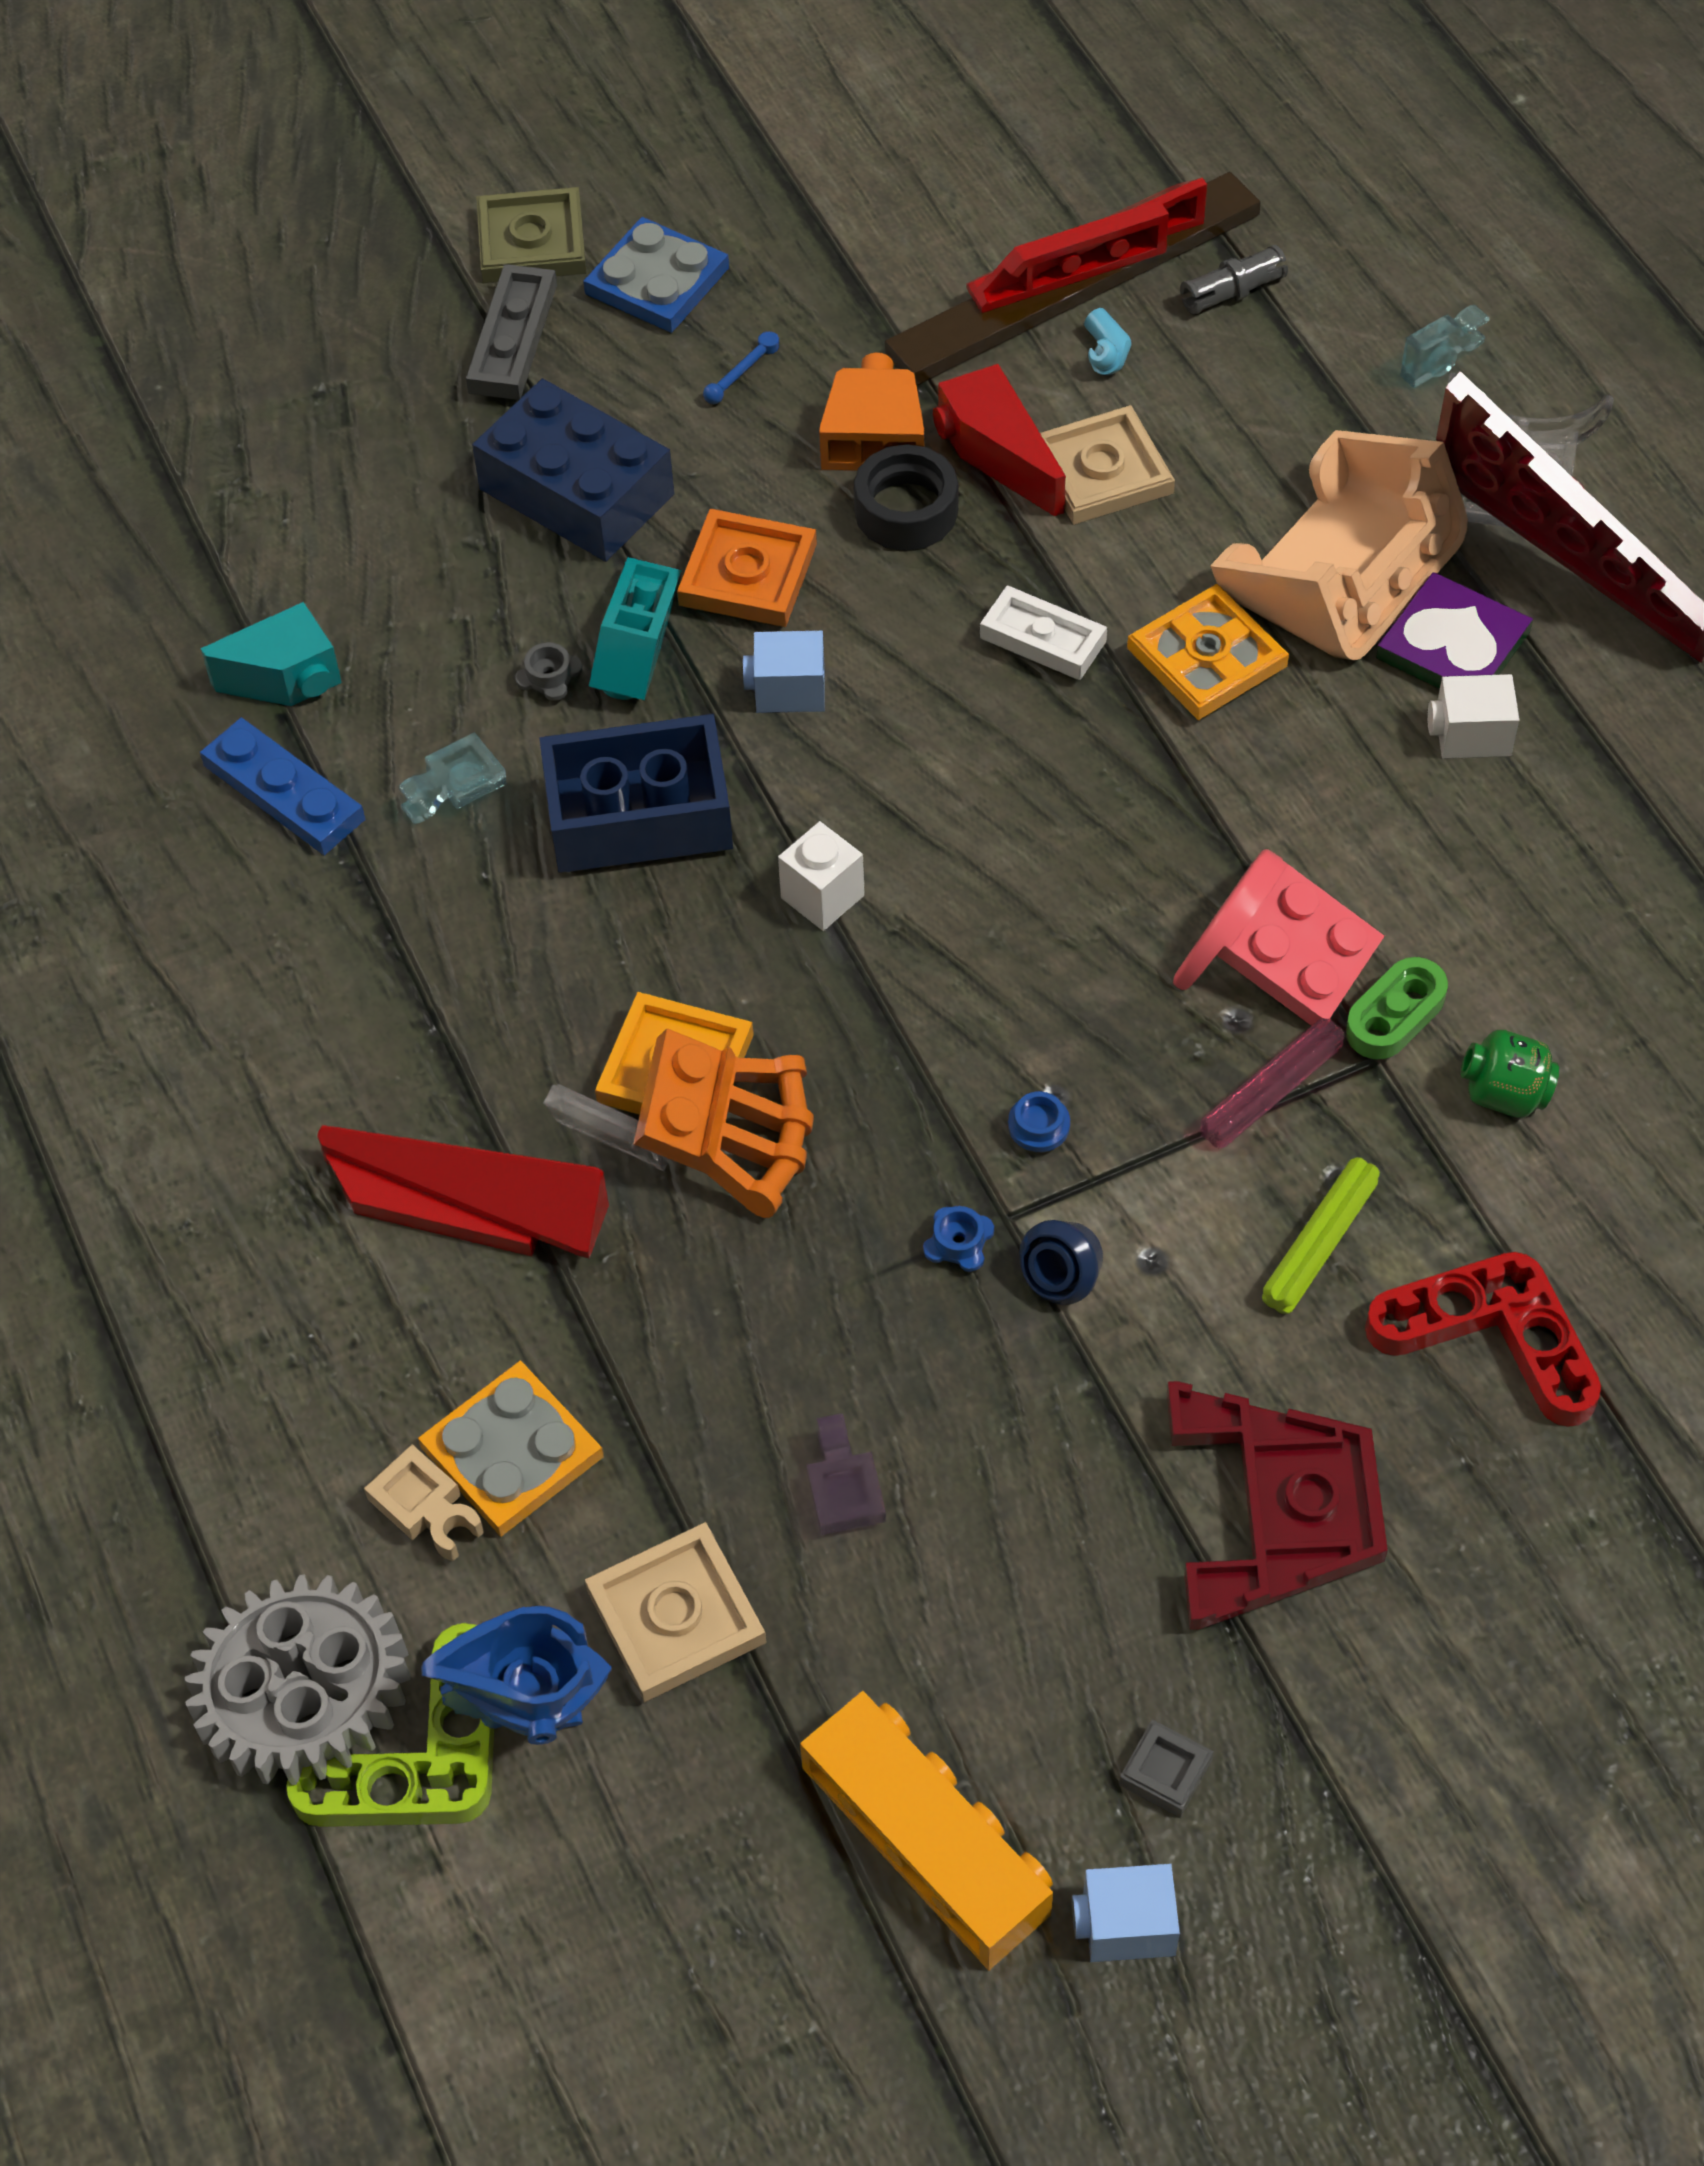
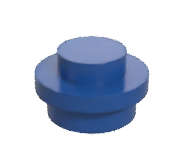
(1039, 1122)

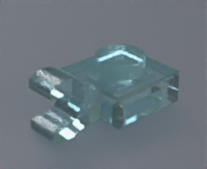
(454, 772)

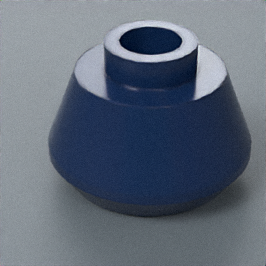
(1061, 1260)

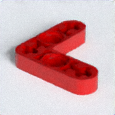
(1506, 1309)

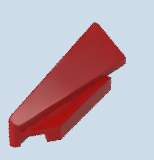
(1092, 248)
(468, 1191)

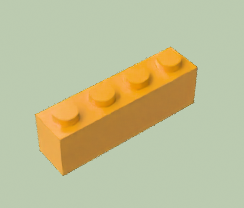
(928, 1829)

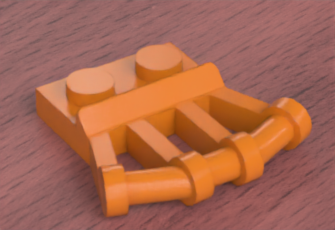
(688, 1109)

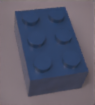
(574, 469)
(636, 793)

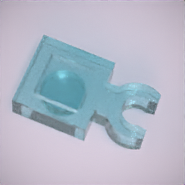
(1435, 347)

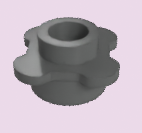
(548, 670)

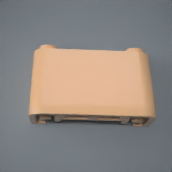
(1361, 550)

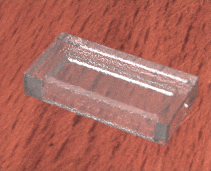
(599, 1123)

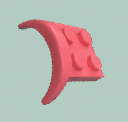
(1285, 939)

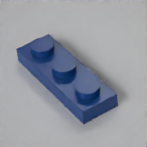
(282, 786)

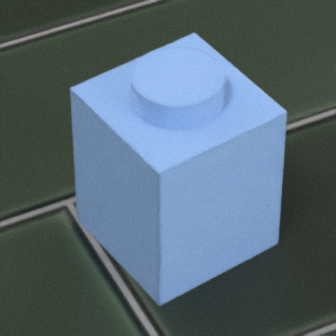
(786, 671)
(1127, 1913)

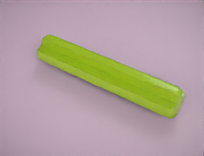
(1320, 1235)

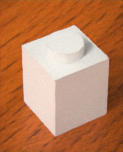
(1475, 716)
(821, 875)

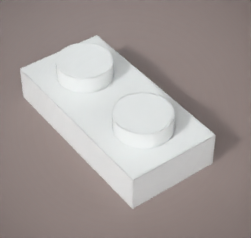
(1043, 632)

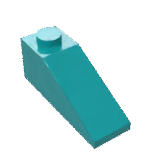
(634, 629)

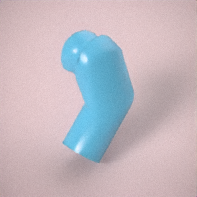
(1112, 342)

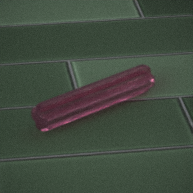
(1272, 1083)

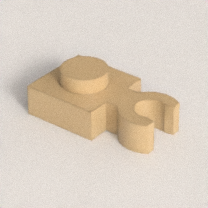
(419, 1497)

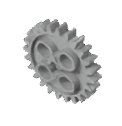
(328, 1631)

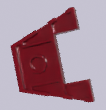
(1307, 1501)

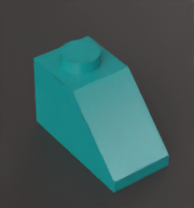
(274, 659)

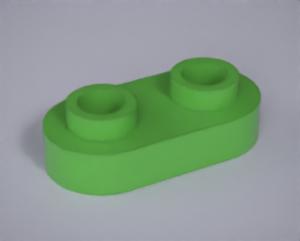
(1392, 1011)

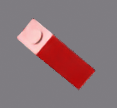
(999, 437)

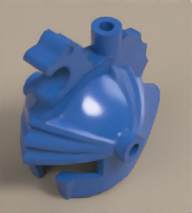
(521, 1672)

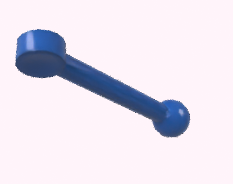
(767, 344)

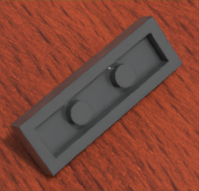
(511, 332)

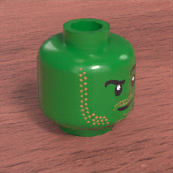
(1510, 1073)

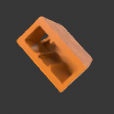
(869, 412)

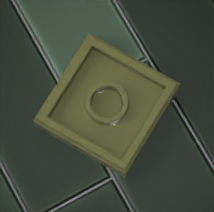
(531, 231)

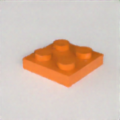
(747, 567)

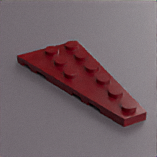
(1545, 505)

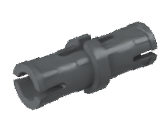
(1233, 279)

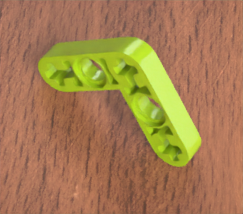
(444, 1759)

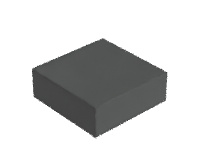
(1166, 1768)

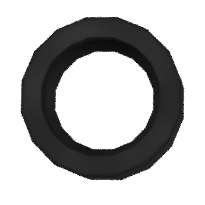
(901, 466)

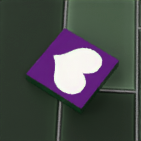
(1453, 633)

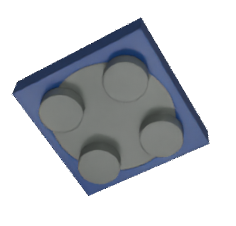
(656, 274)

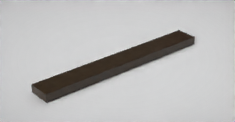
(968, 332)

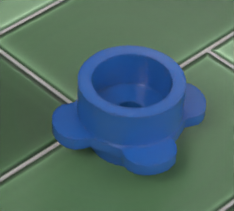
(959, 1222)

